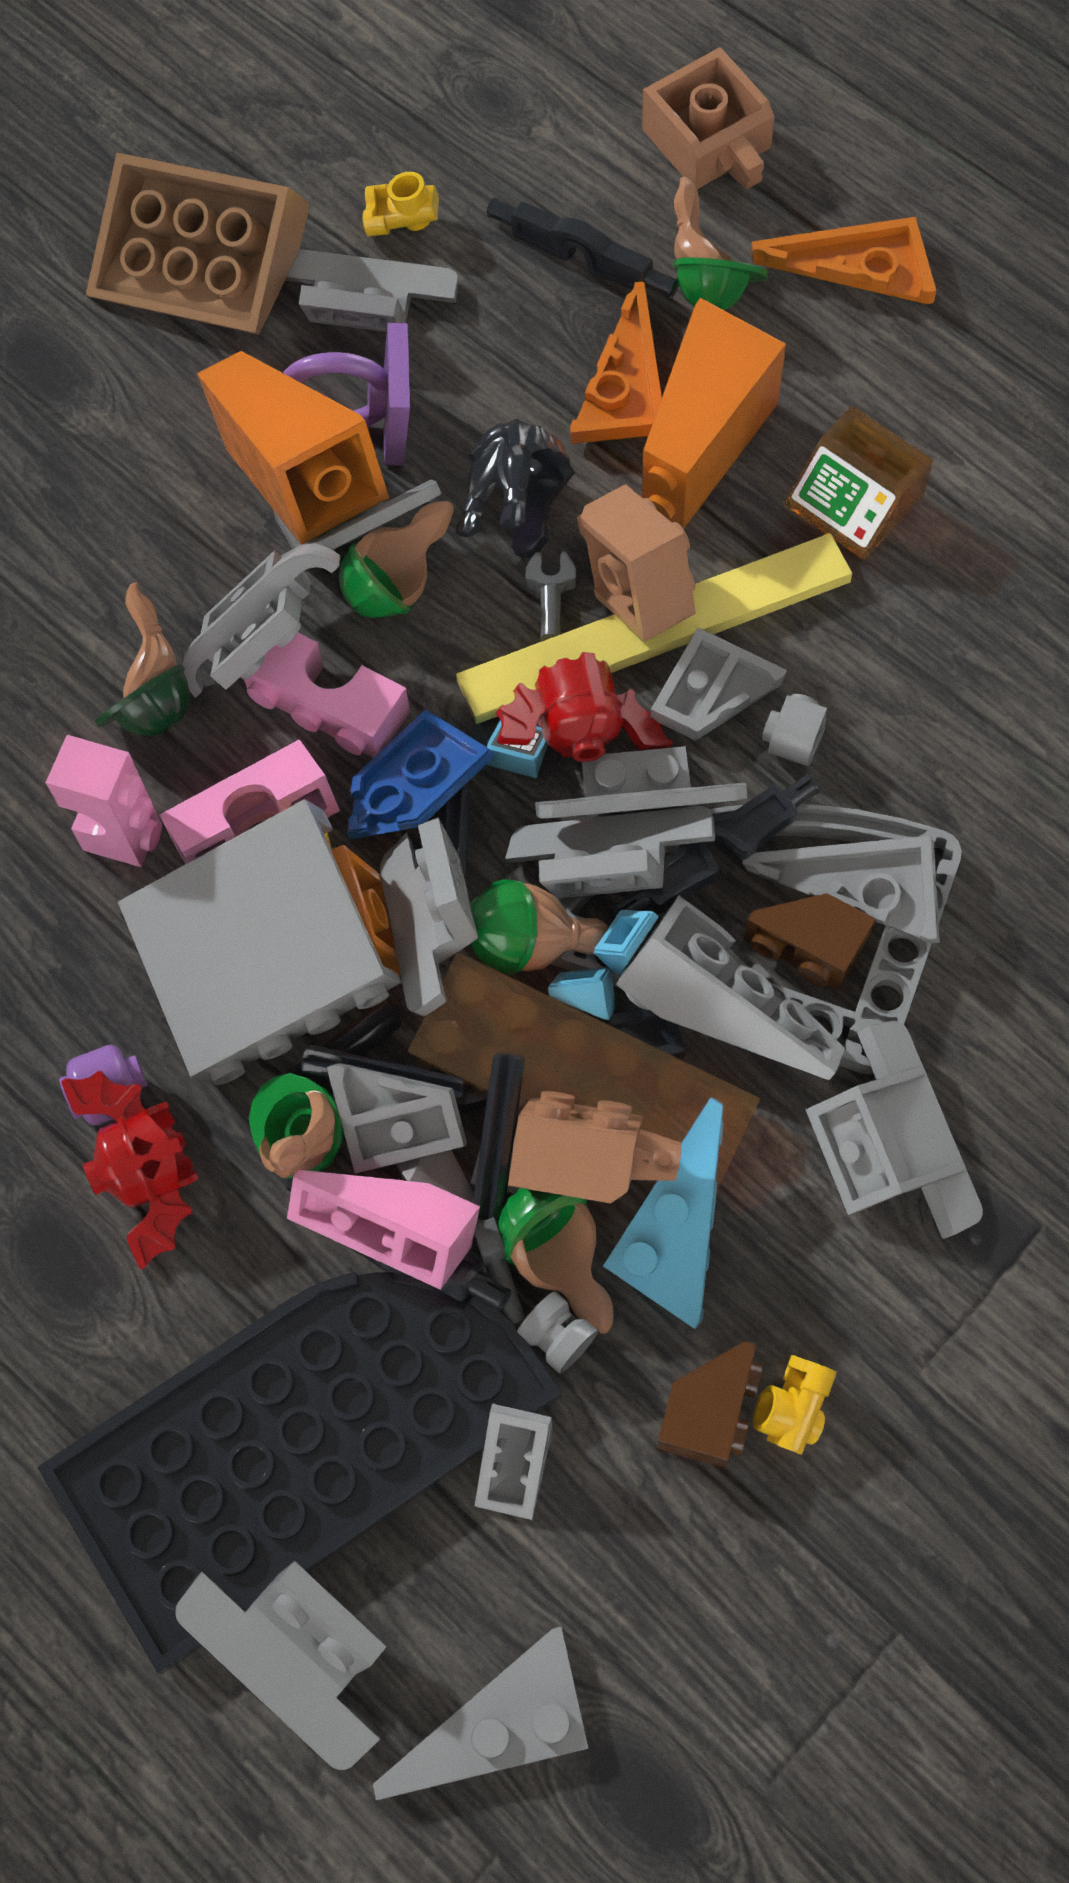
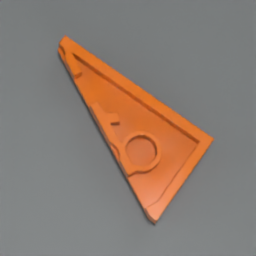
(870, 257)
(626, 387)

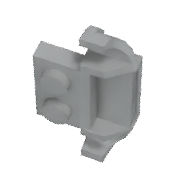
(255, 617)

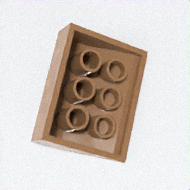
(195, 243)

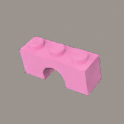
(358, 715)
(247, 799)
(110, 800)

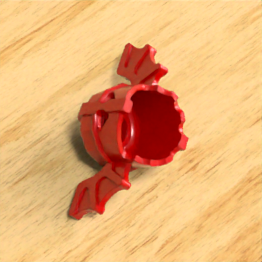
(578, 711)
(136, 1159)

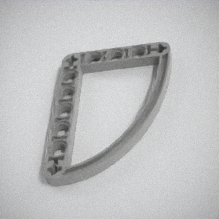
(856, 827)

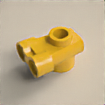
(400, 204)
(793, 1413)

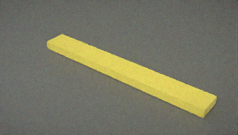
(718, 604)

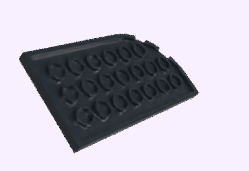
(288, 1443)

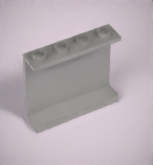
(256, 945)

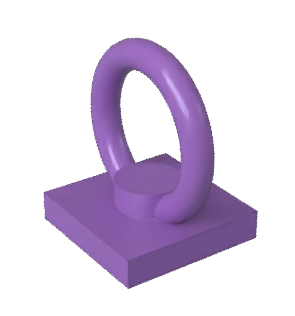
(387, 387)

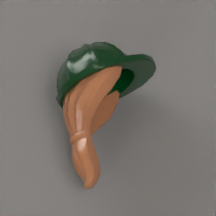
(155, 685)

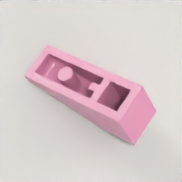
(389, 1220)

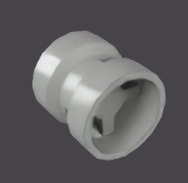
(557, 1332)

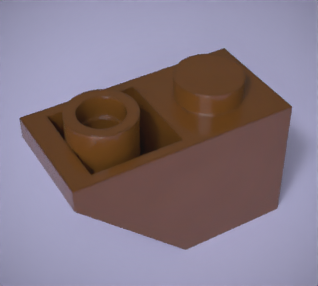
(813, 935)
(706, 1407)

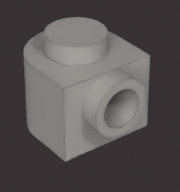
(796, 729)

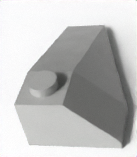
(701, 984)

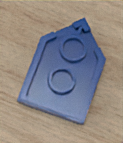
(413, 777)

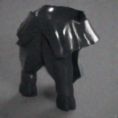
(530, 471)

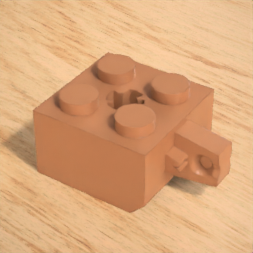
(710, 121)
(638, 562)
(587, 1149)

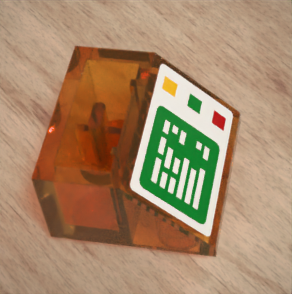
(859, 482)

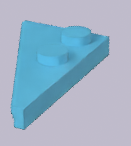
(669, 1237)

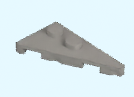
(881, 878)
(511, 1722)

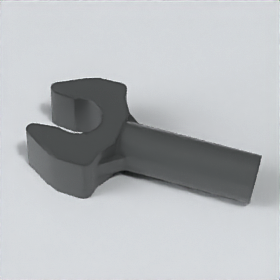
(550, 589)
(498, 1267)

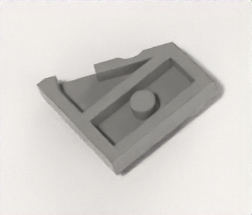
(713, 685)
(393, 1117)

